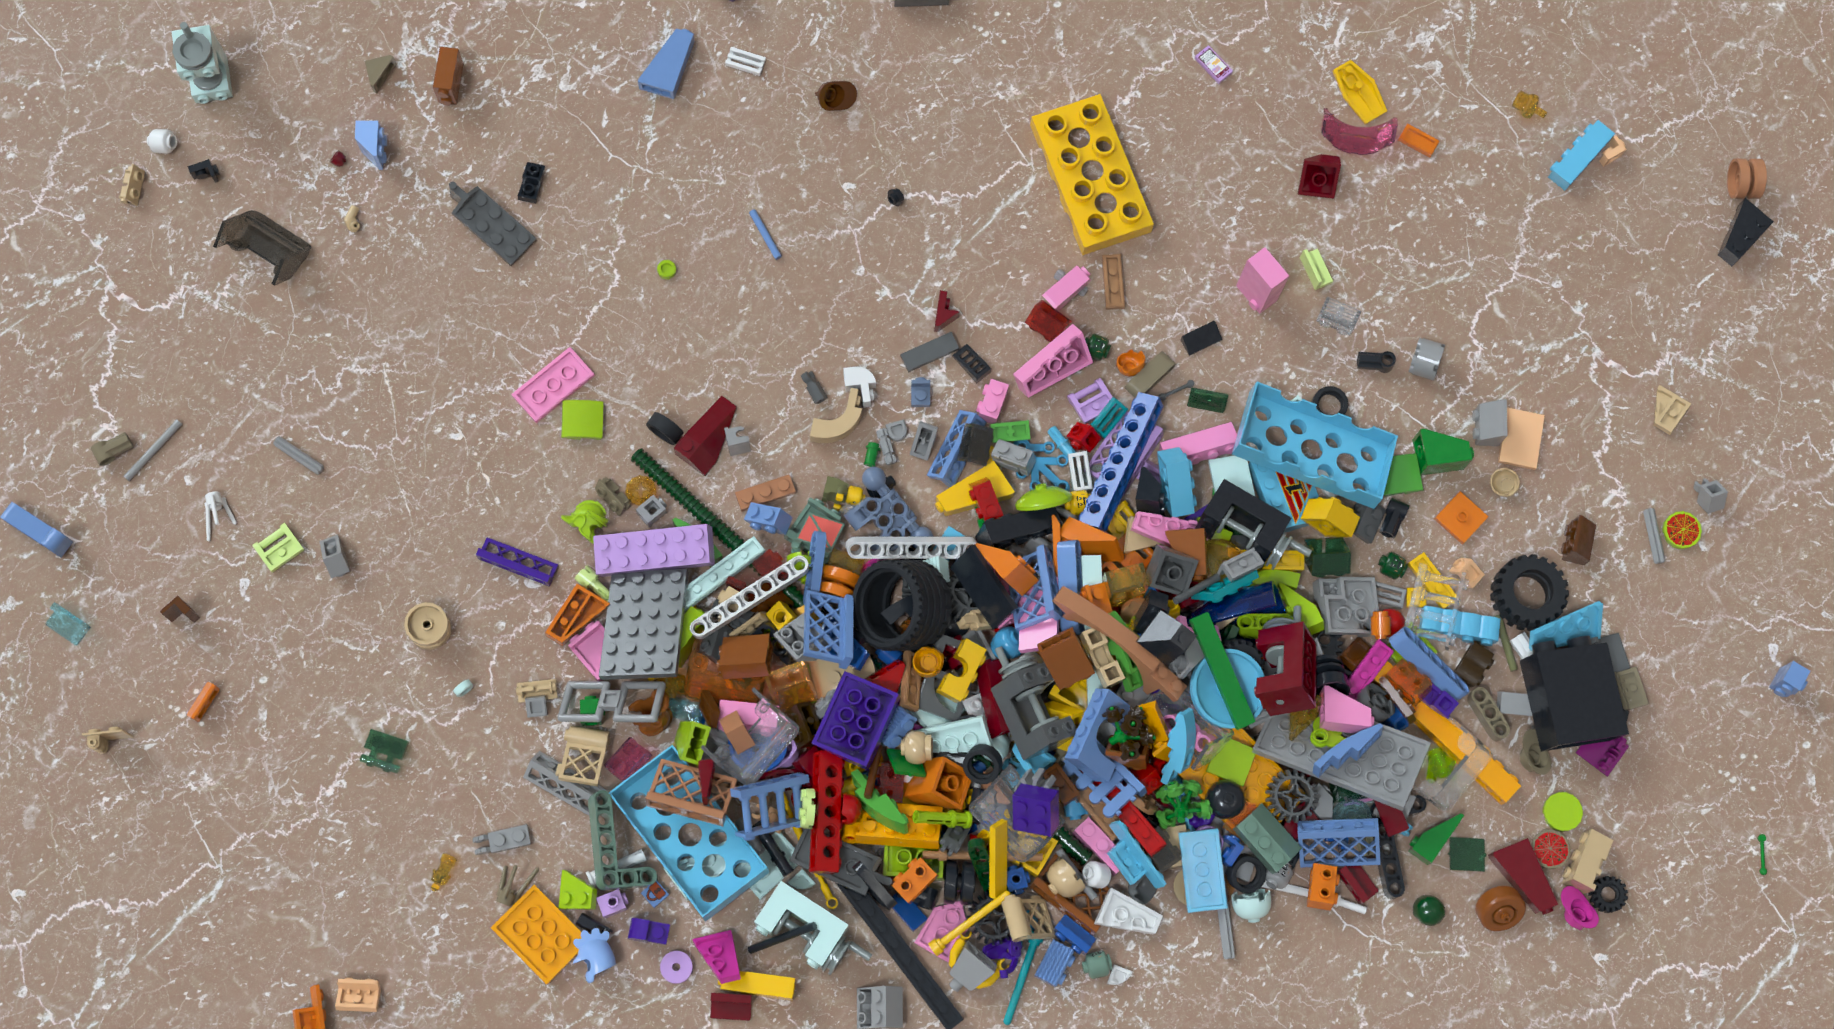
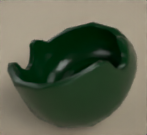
(1429, 910)

